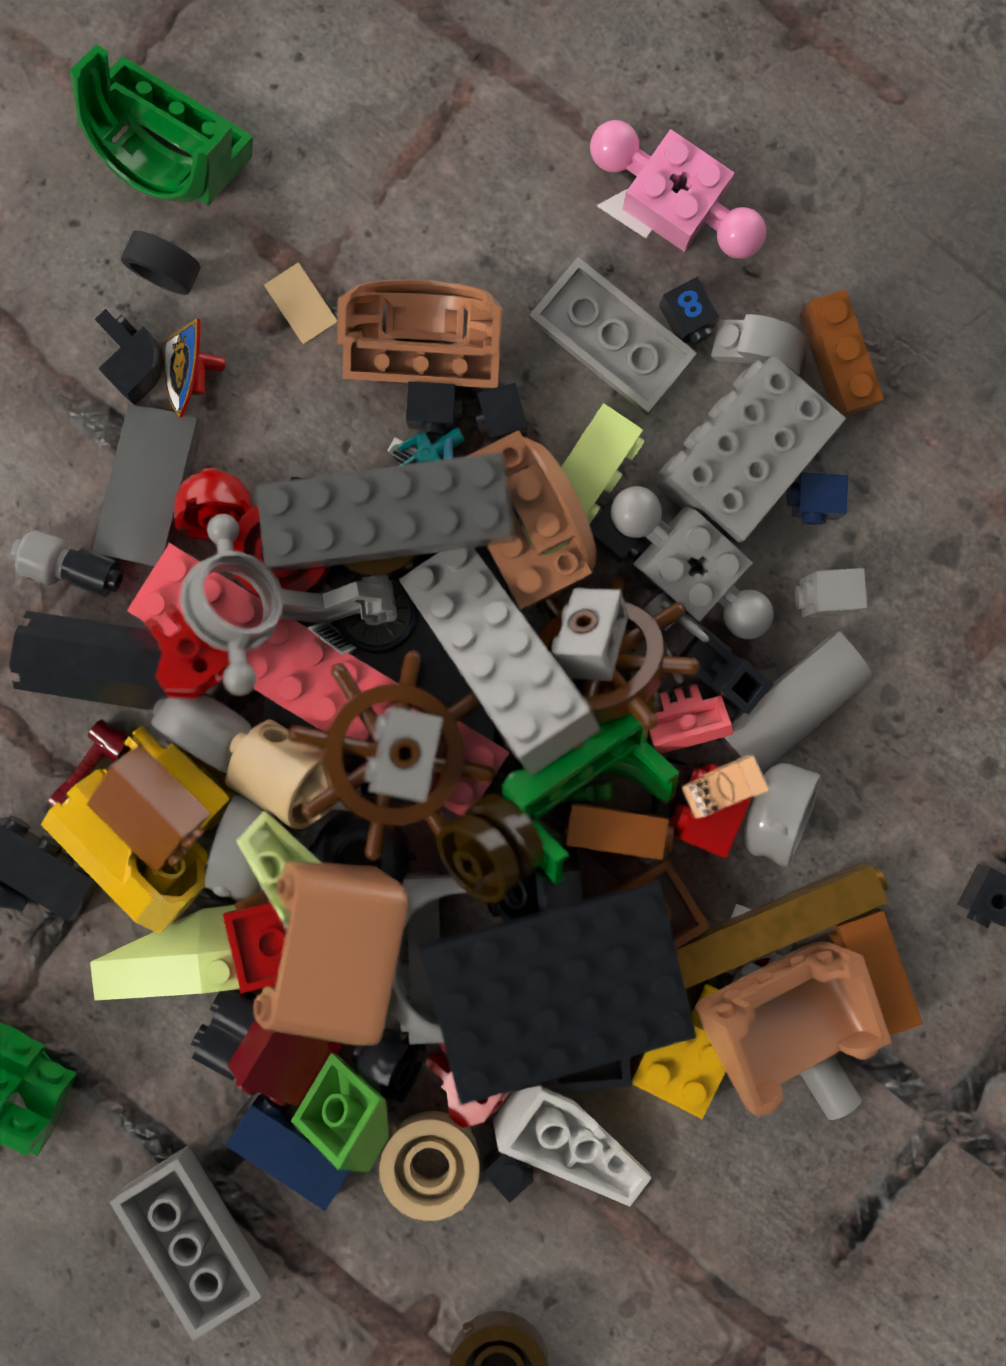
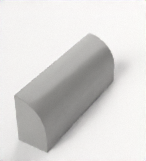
(799, 701)

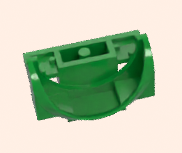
(41, 1086)

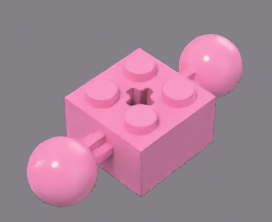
(681, 167)

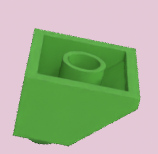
(344, 1117)

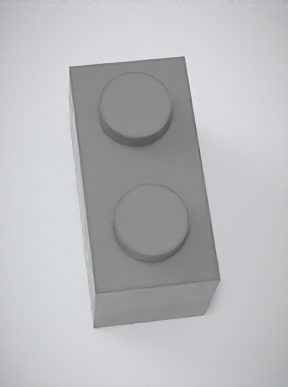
(831, 593)

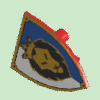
(186, 366)

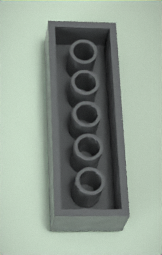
(386, 513)

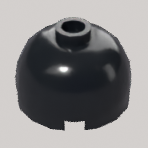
(389, 1065)

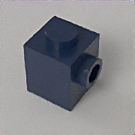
(818, 497)

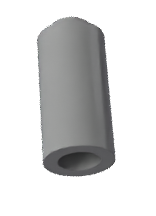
(832, 1088)

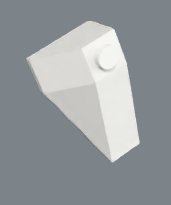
(567, 1142)

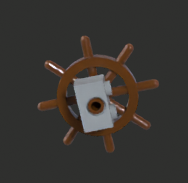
(591, 646)
(399, 757)

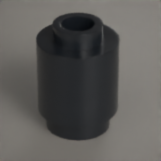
(92, 572)

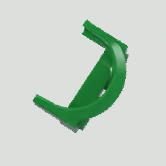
(133, 96)
(616, 750)

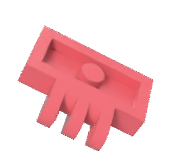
(689, 721)

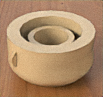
(425, 1196)

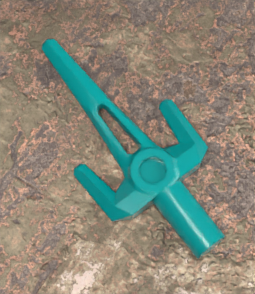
(429, 451)

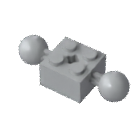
(719, 564)

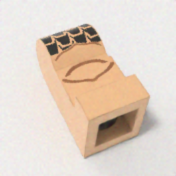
(725, 786)

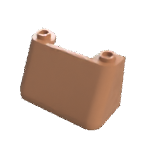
(335, 952)
(792, 1020)

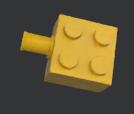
(196, 775)
(682, 1072)

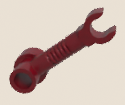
(107, 742)

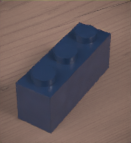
(281, 1150)

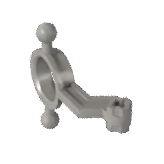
(370, 598)

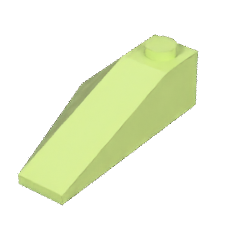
(267, 850)
(182, 960)

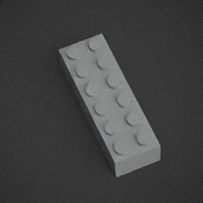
(500, 657)

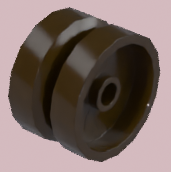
(490, 848)

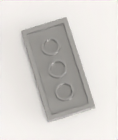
(612, 336)

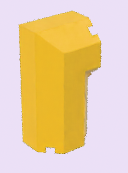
(145, 896)

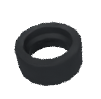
(160, 262)

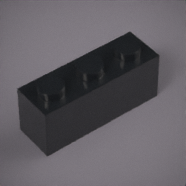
(43, 870)

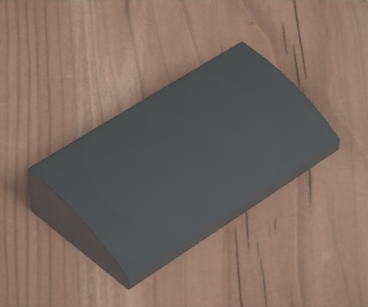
(148, 468)

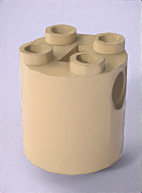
(277, 772)

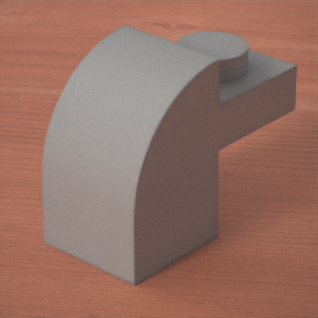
(759, 339)

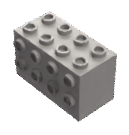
(750, 448)

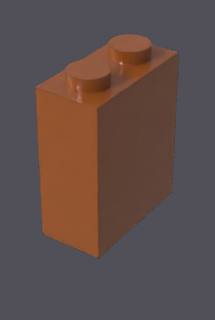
(149, 809)
(617, 830)

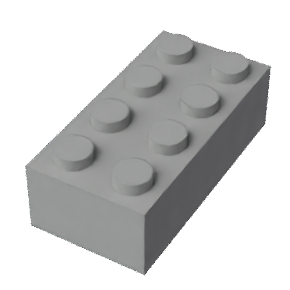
(190, 1242)

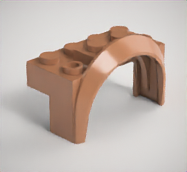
(426, 313)
(550, 517)

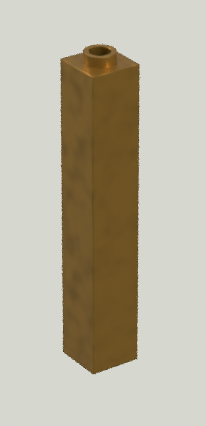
(782, 922)

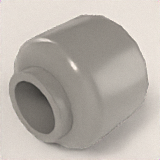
(39, 557)

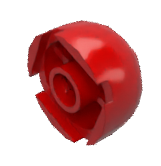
(205, 497)

